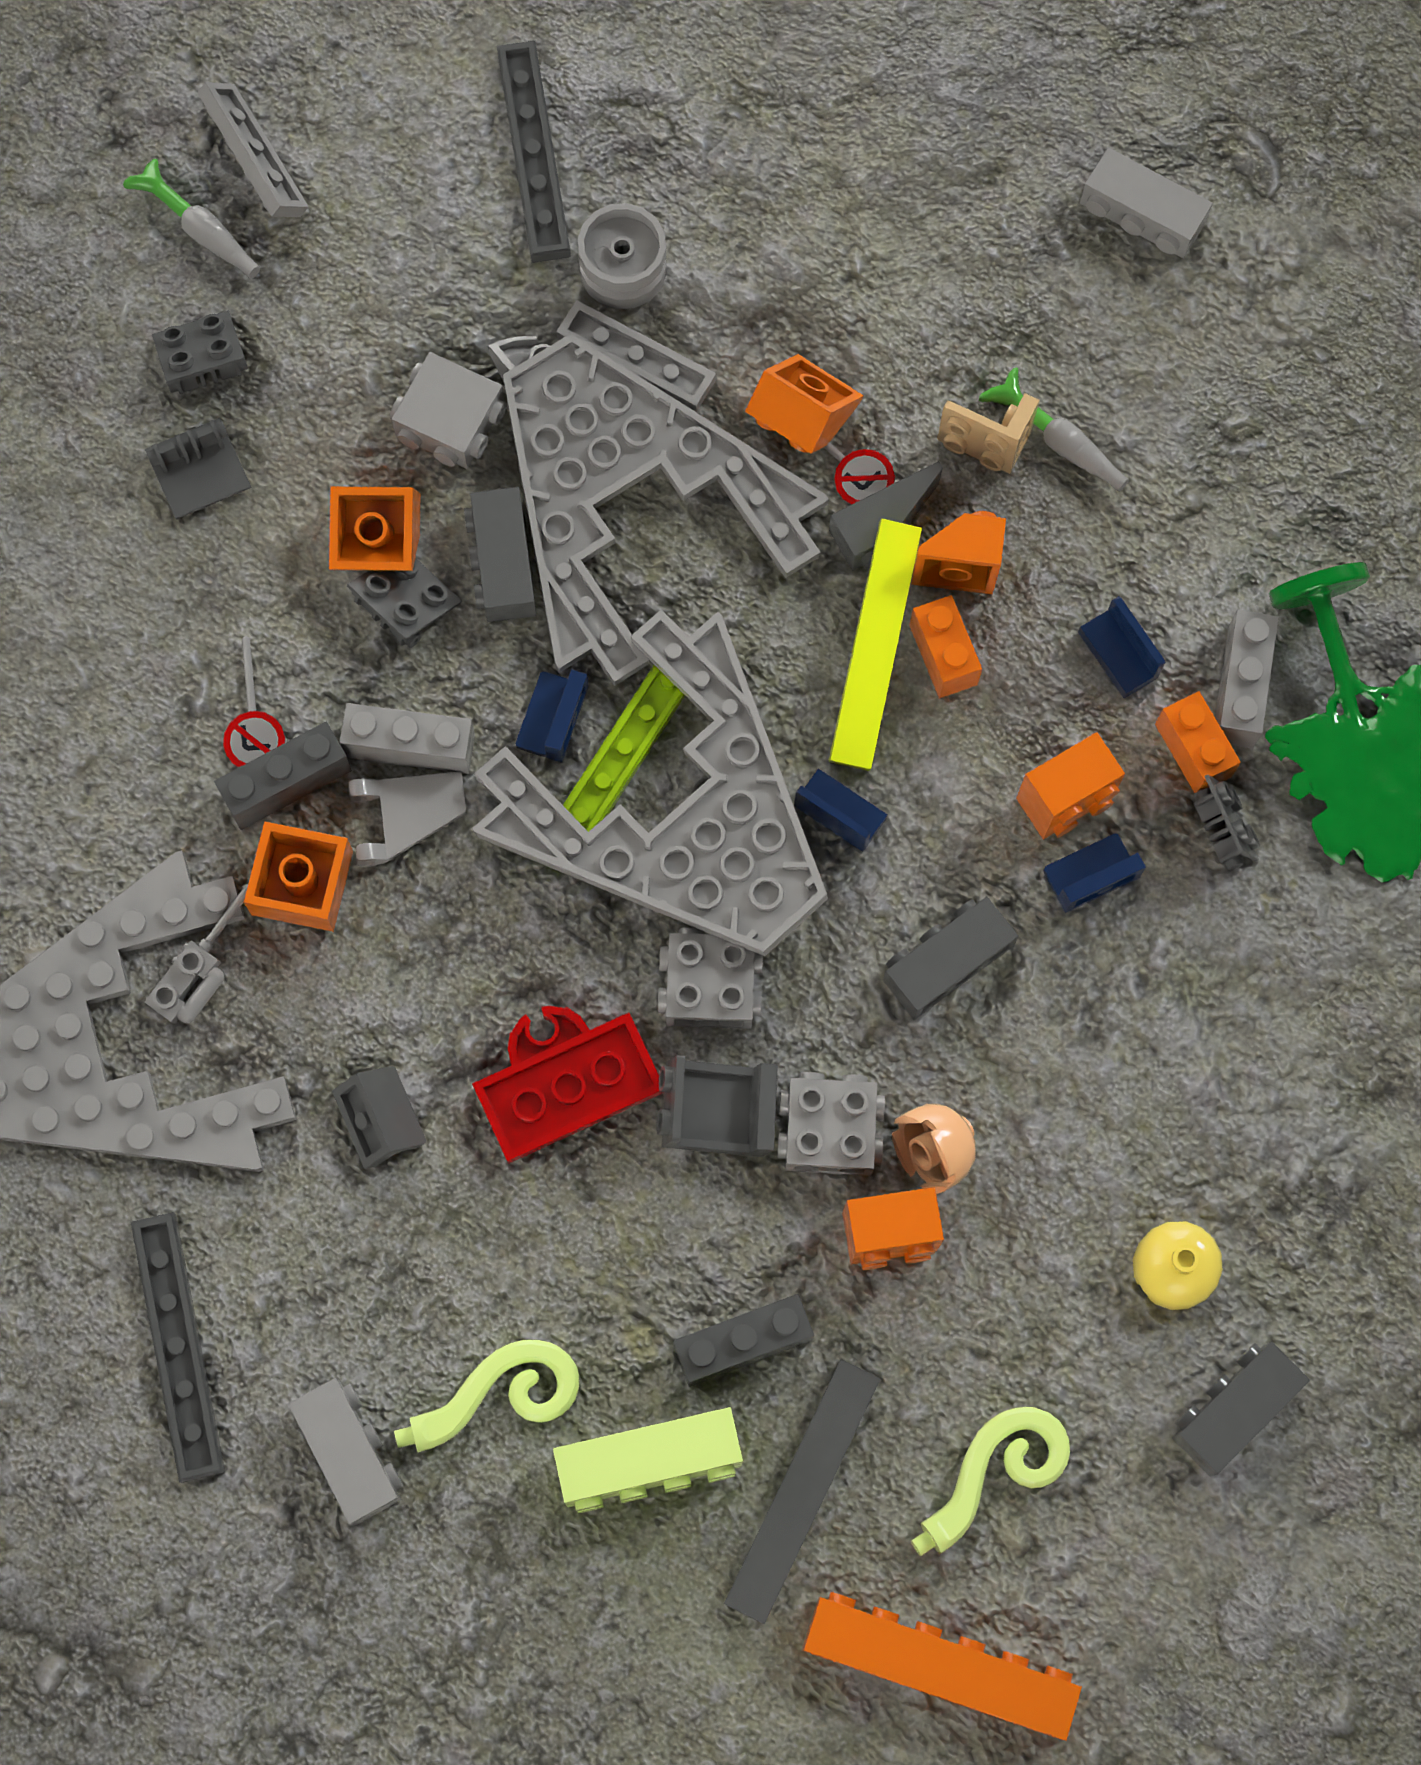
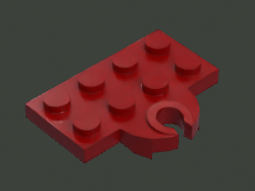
(565, 1081)

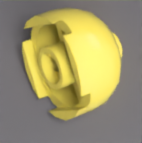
(1177, 1265)

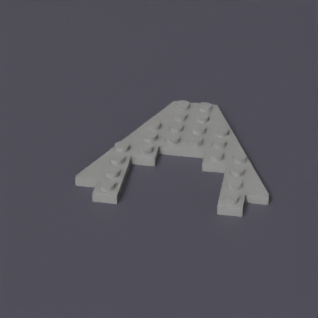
(596, 430)
(720, 860)
(51, 1056)

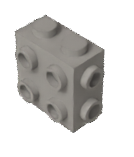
(447, 411)
(708, 981)
(831, 1125)

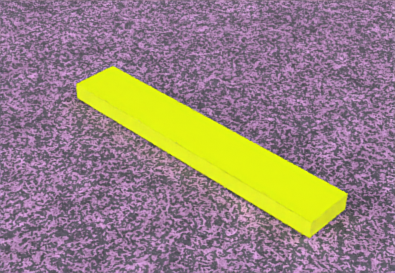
(875, 644)

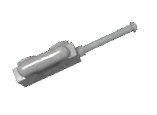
(187, 969)

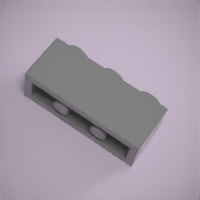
(1145, 203)
(1246, 677)
(407, 738)
(347, 1450)

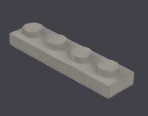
(252, 150)
(645, 357)

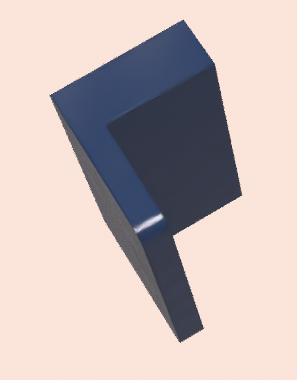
(1122, 648)
(552, 714)
(840, 809)
(1093, 872)

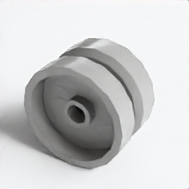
(622, 256)

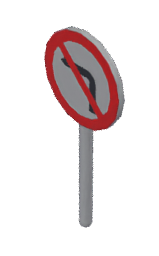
(861, 473)
(254, 731)

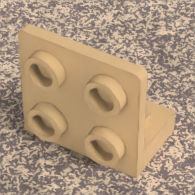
(984, 439)

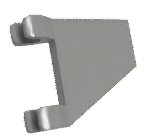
(409, 809)

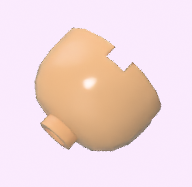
(935, 1145)

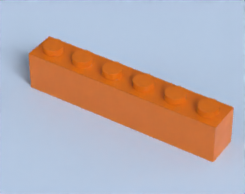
(943, 1668)

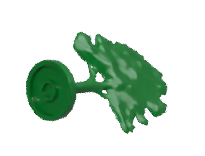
(1353, 763)

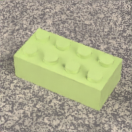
(648, 1458)

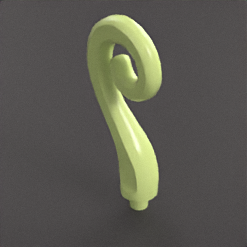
(444, 1423)
(955, 1518)

